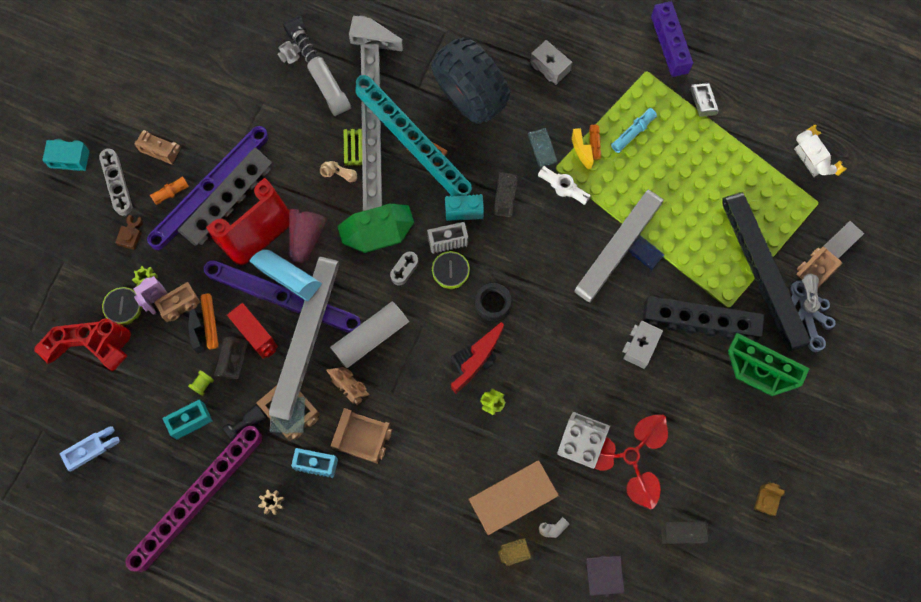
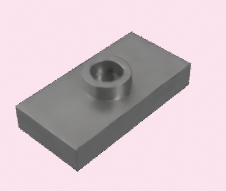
(704, 99)

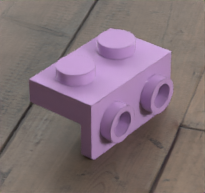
(148, 292)

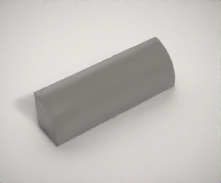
(369, 334)

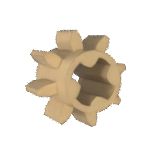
(270, 507)

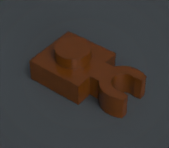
(129, 235)

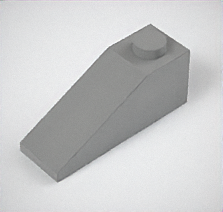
(367, 31)

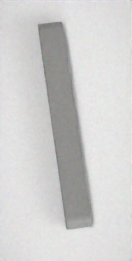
(303, 341)

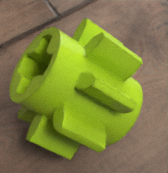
(141, 273)
(492, 401)

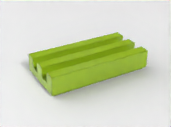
(352, 133)

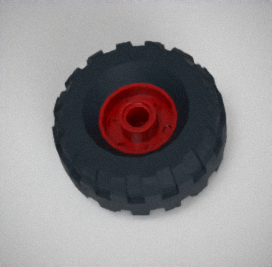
(471, 80)

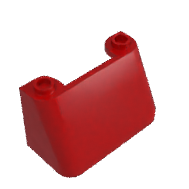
(254, 228)

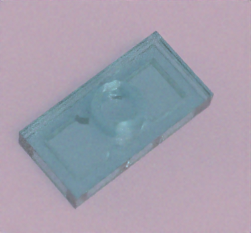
(542, 147)

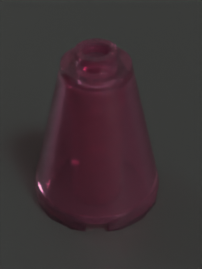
(304, 233)

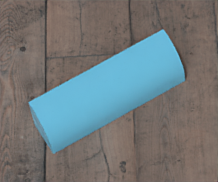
(286, 274)

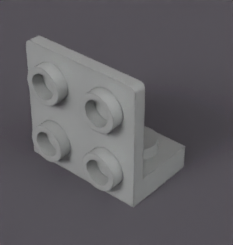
(583, 440)

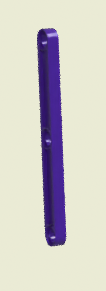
(180, 214)
(269, 292)

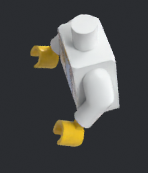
(815, 154)

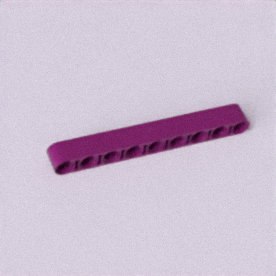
(185, 502)

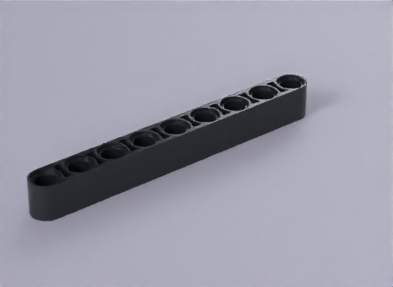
(765, 272)

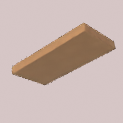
(513, 497)

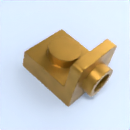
(769, 498)

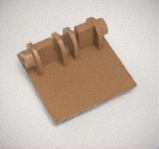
(343, 379)

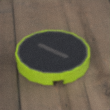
(450, 270)
(121, 306)

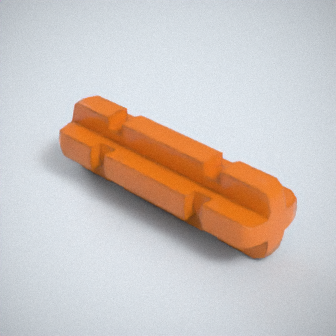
(595, 141)

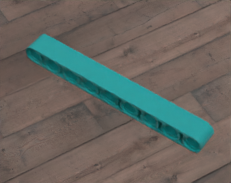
(411, 130)

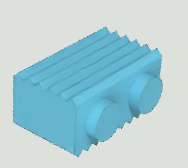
(314, 462)

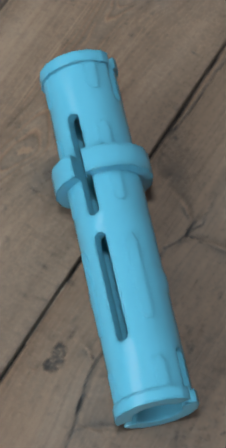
(640, 124)

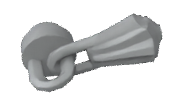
(811, 304)

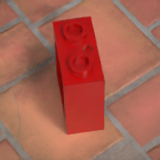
(253, 331)

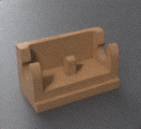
(157, 147)

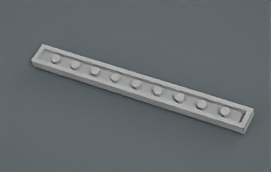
(371, 133)

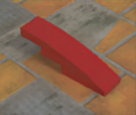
(481, 352)

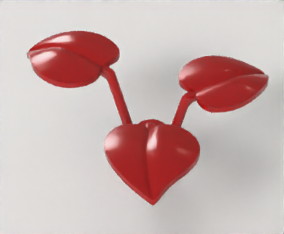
(645, 488)

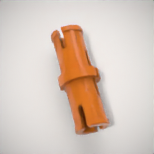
(169, 190)

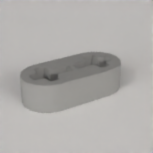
(400, 265)

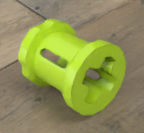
(201, 383)

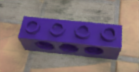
(671, 39)

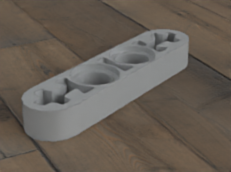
(119, 180)

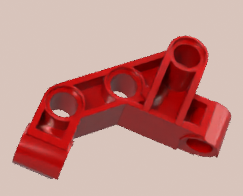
(103, 341)

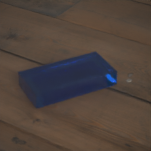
(646, 252)

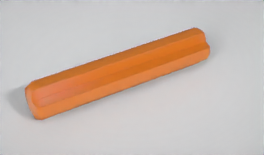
(209, 321)

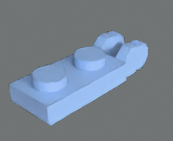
(88, 449)

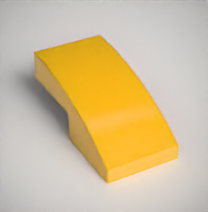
(583, 151)

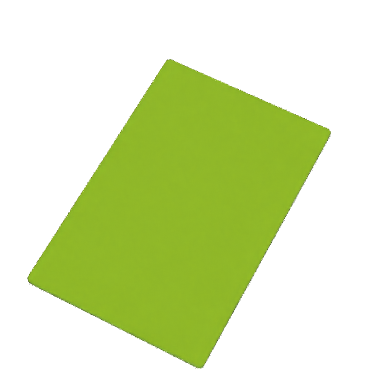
(692, 169)

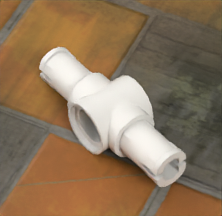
(557, 179)

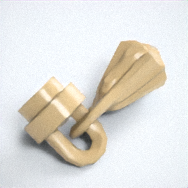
(329, 168)

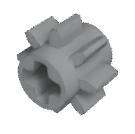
(289, 52)

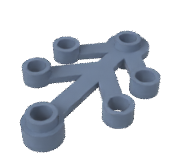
(808, 317)

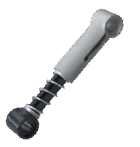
(334, 96)

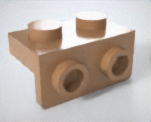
(821, 264)
(177, 302)

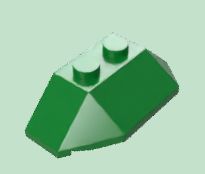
(376, 227)
(765, 367)

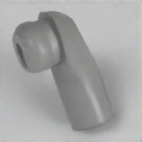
(553, 531)

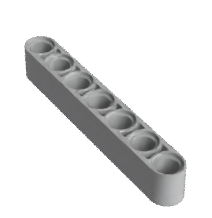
(618, 246)

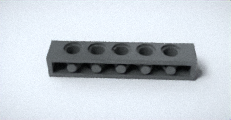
(254, 159)

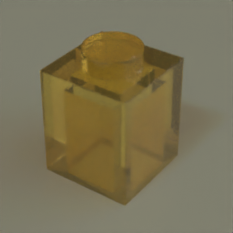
(514, 552)

